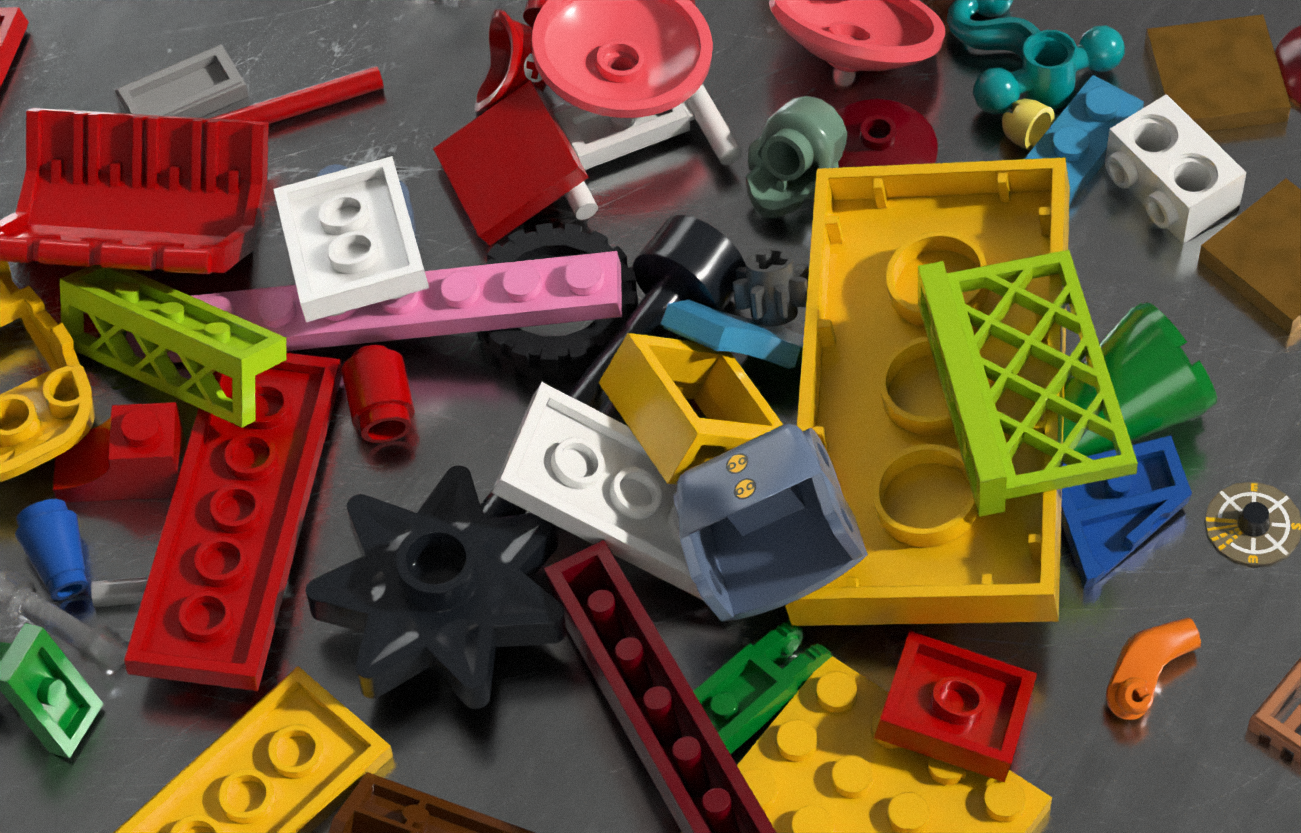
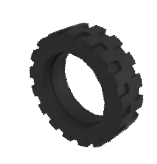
(555, 356)

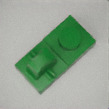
(47, 690)

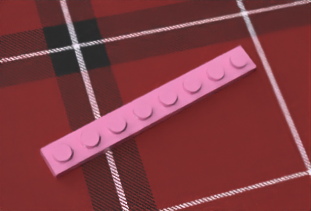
(454, 303)

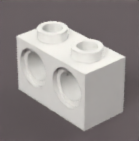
(1174, 169)

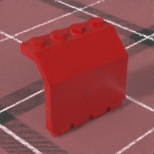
(138, 191)

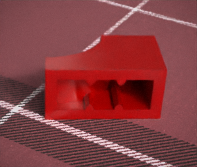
(125, 457)

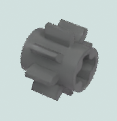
(771, 287)

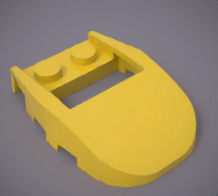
(51, 409)

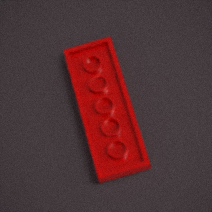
(234, 531)

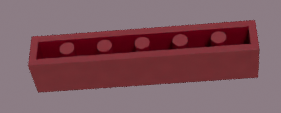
(652, 697)

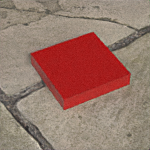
(510, 163)
(956, 706)

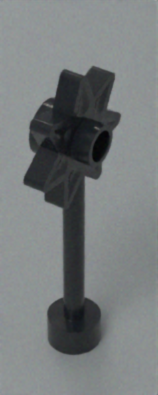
(459, 572)

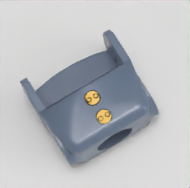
(765, 523)

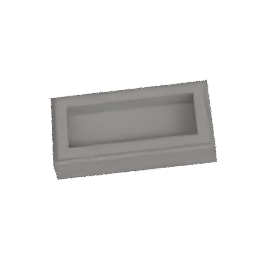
(186, 88)

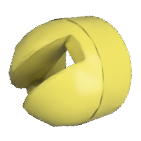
(1027, 122)

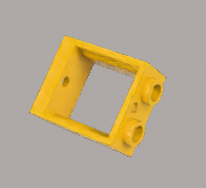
(650, 388)

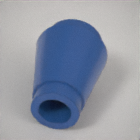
(53, 546)

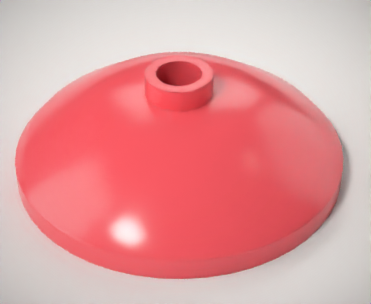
(863, 32)
(622, 54)

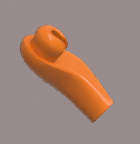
(1142, 660)

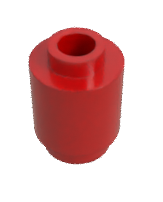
(378, 393)

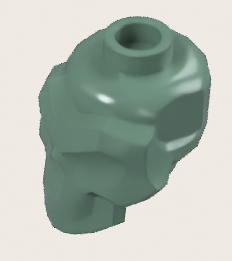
(785, 158)

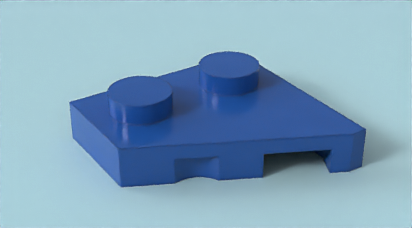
(1118, 514)

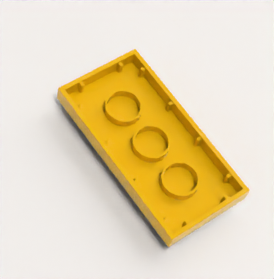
(880, 401)

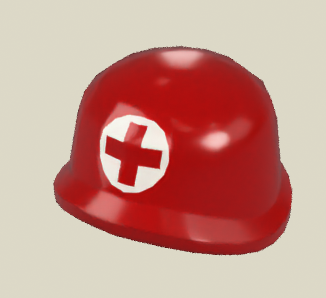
(509, 61)

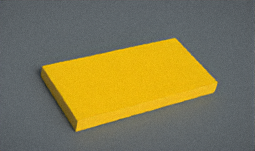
(271, 770)

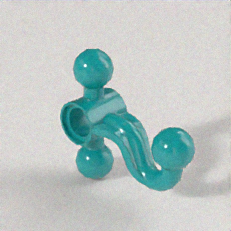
(1047, 55)

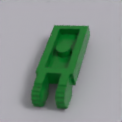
(753, 685)

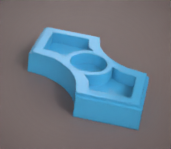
(734, 333)

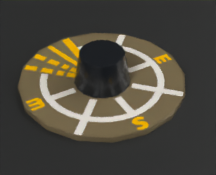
(1253, 524)

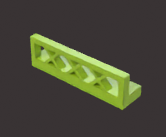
(166, 322)

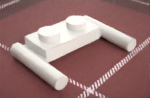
(605, 138)

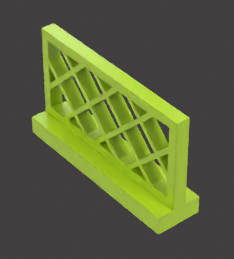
(972, 402)

